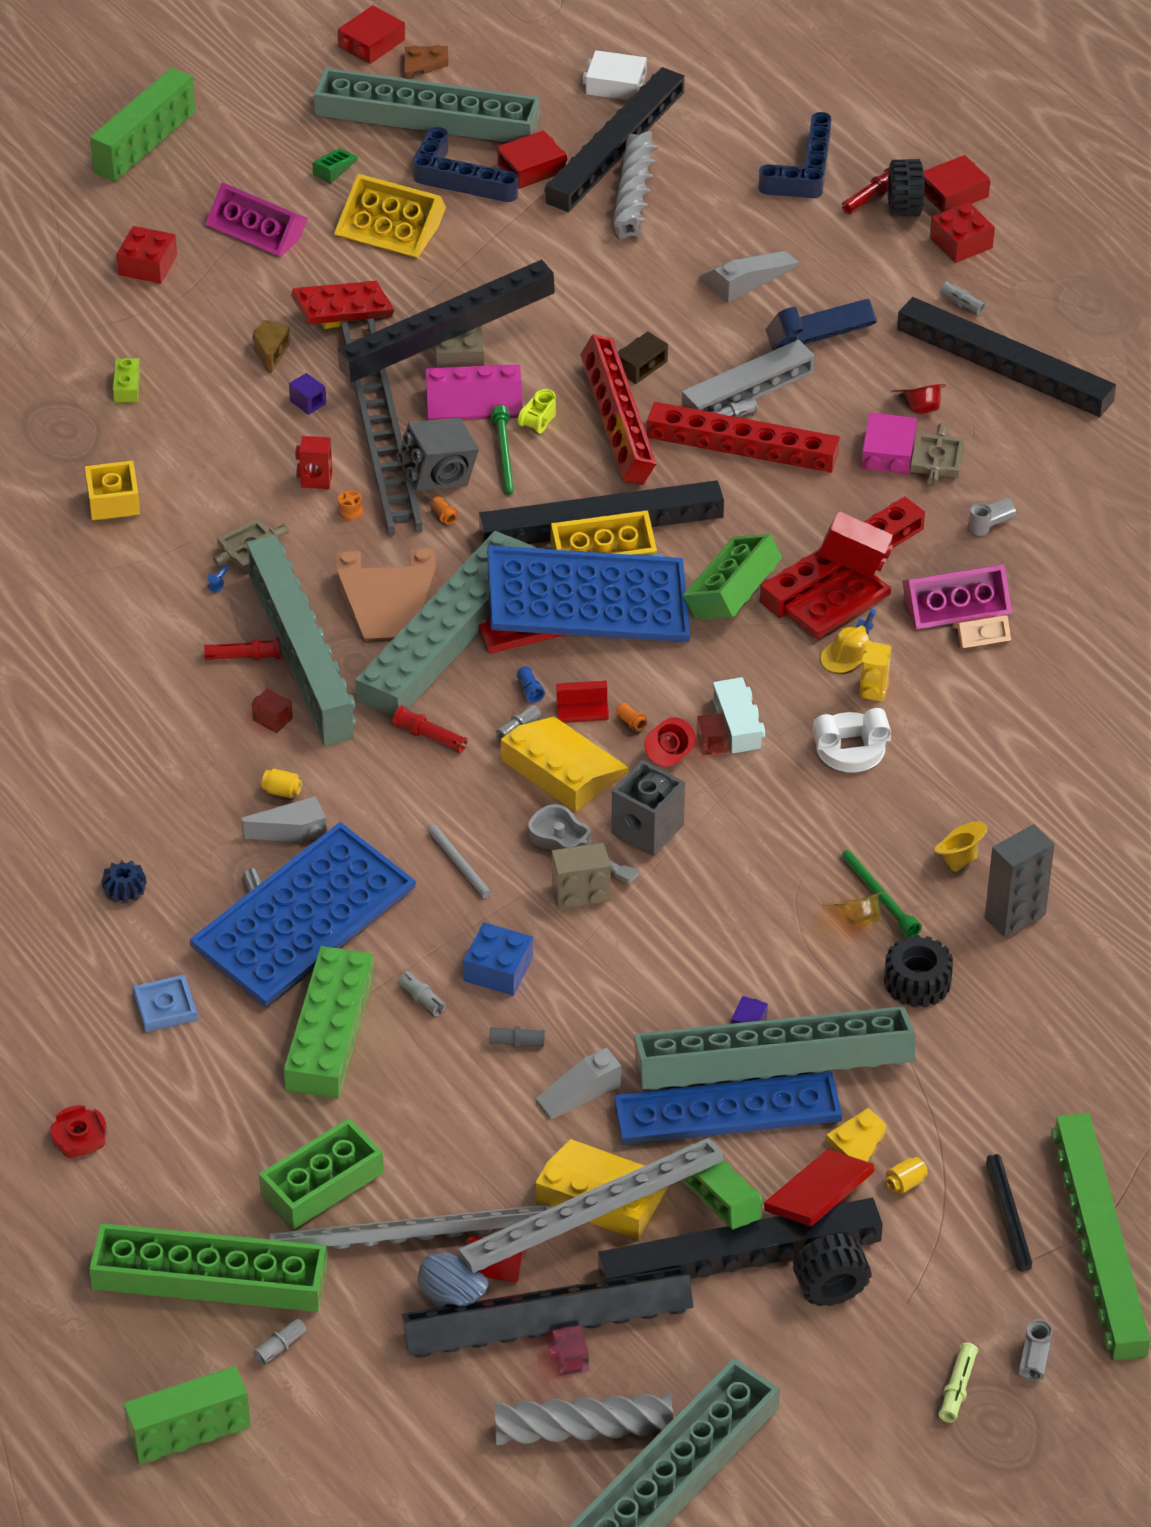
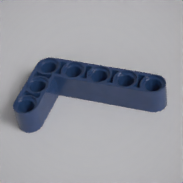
(435, 170)
(801, 181)
(789, 326)

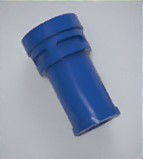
(531, 687)

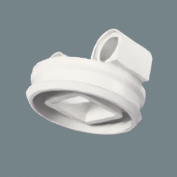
(871, 726)

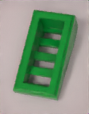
(333, 164)

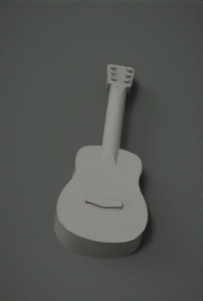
(557, 828)

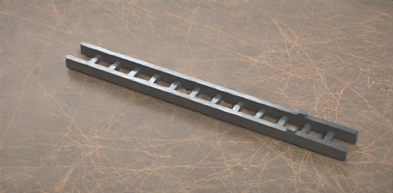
(382, 484)

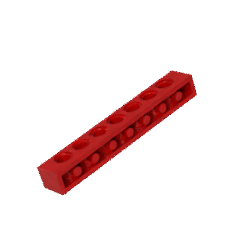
(618, 409)
(743, 437)
(900, 519)

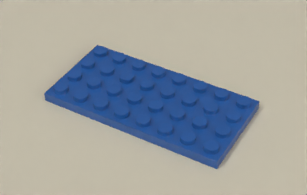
(587, 593)
(308, 903)

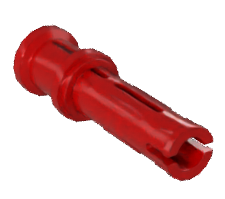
(877, 186)
(254, 649)
(420, 726)

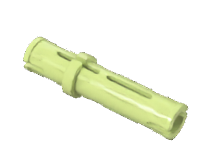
(955, 1391)

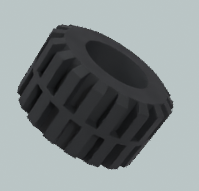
(906, 187)
(922, 955)
(832, 1270)

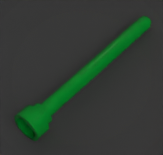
(500, 418)
(907, 924)

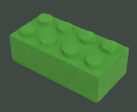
(732, 576)
(321, 1173)
(187, 1415)

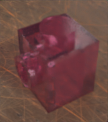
(569, 1350)

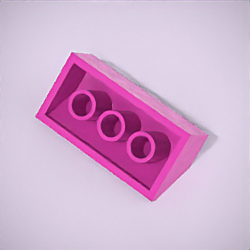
(255, 220)
(473, 391)
(957, 596)

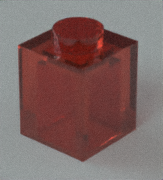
(272, 710)
(712, 734)

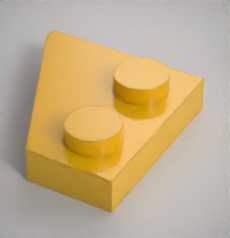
(858, 1135)

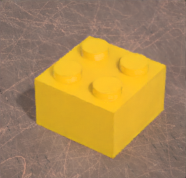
(112, 490)

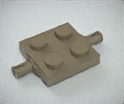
(937, 455)
(235, 542)

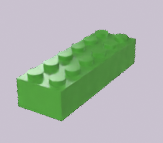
(142, 124)
(329, 1022)

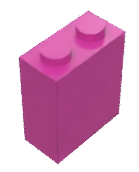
(889, 443)

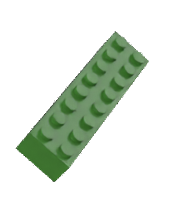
(209, 1267)

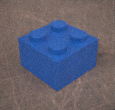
(498, 958)

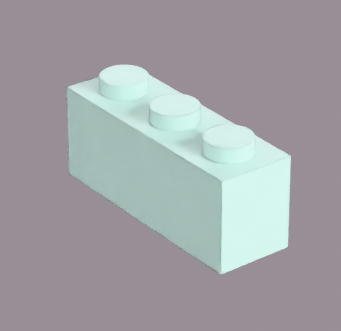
(739, 714)

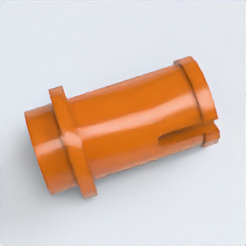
(446, 514)
(636, 720)

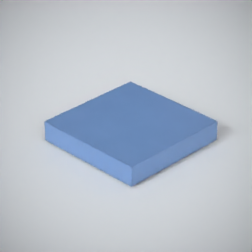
(165, 1003)

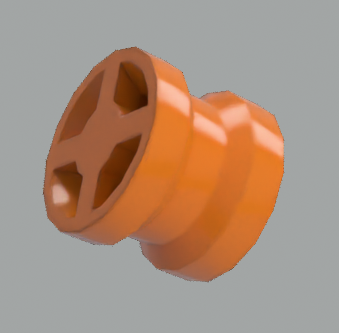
(350, 505)

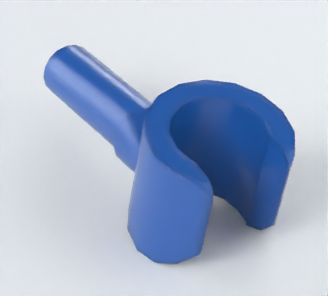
(216, 582)
(868, 623)

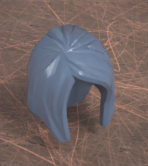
(448, 1280)

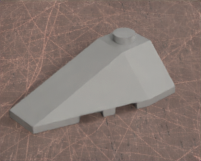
(747, 274)

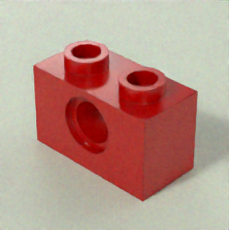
(315, 462)

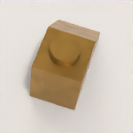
(271, 342)

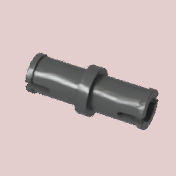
(517, 1037)

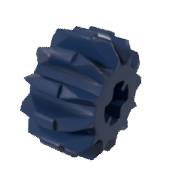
(124, 881)

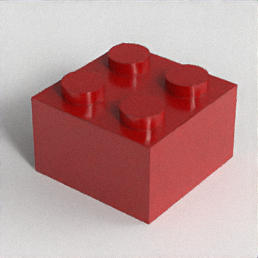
(962, 232)
(146, 254)

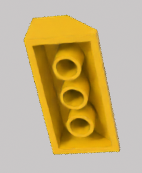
(607, 534)

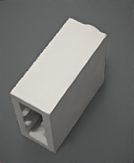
(614, 75)

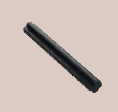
(1009, 1212)

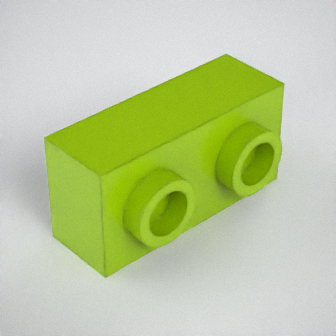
(126, 380)

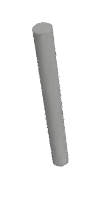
(459, 861)

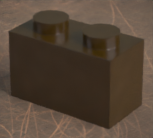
(643, 356)

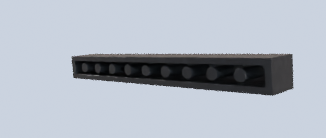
(610, 142)
(446, 321)
(1006, 356)
(664, 506)
(743, 1247)
(547, 1310)

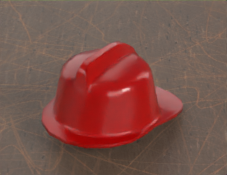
(923, 399)
(669, 741)

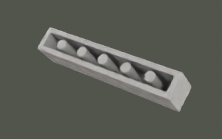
(752, 378)

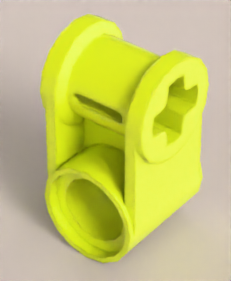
(538, 411)

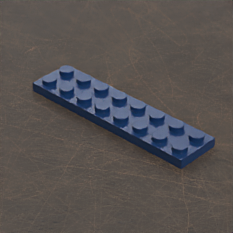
(727, 1108)

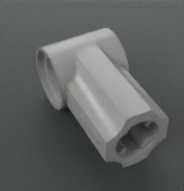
(985, 516)
(1036, 1350)

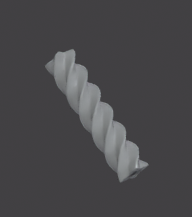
(633, 186)
(582, 1418)

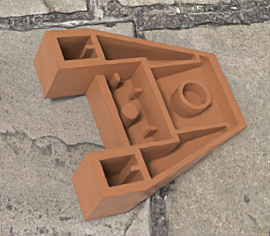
(385, 597)

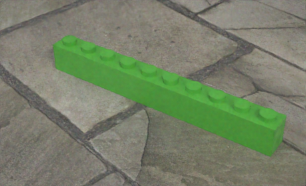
(1101, 1237)

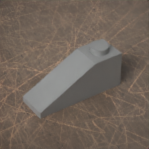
(288, 823)
(581, 1084)

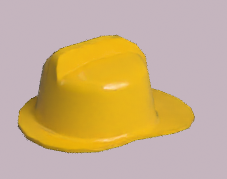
(846, 650)
(962, 845)

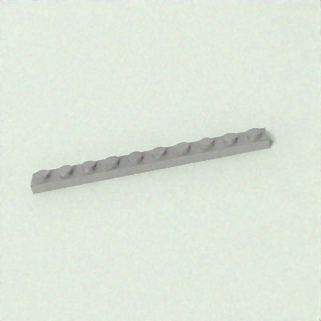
(590, 1205)
(423, 1228)

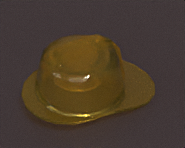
(859, 911)

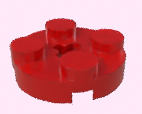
(79, 1144)

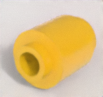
(281, 783)
(906, 1175)

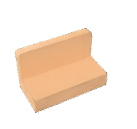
(983, 631)

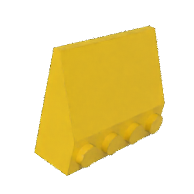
(390, 216)
(560, 761)
(582, 1168)

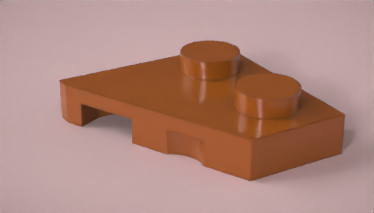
(425, 59)

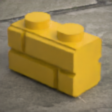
(875, 671)

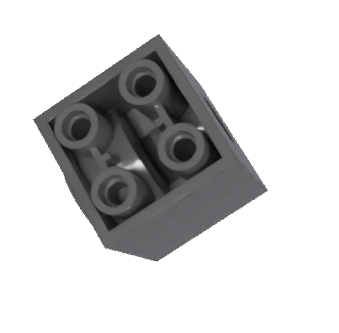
(437, 454)
(648, 807)

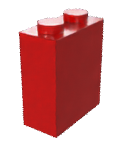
(371, 34)
(532, 158)
(955, 183)
(856, 545)

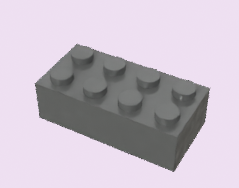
(1019, 880)

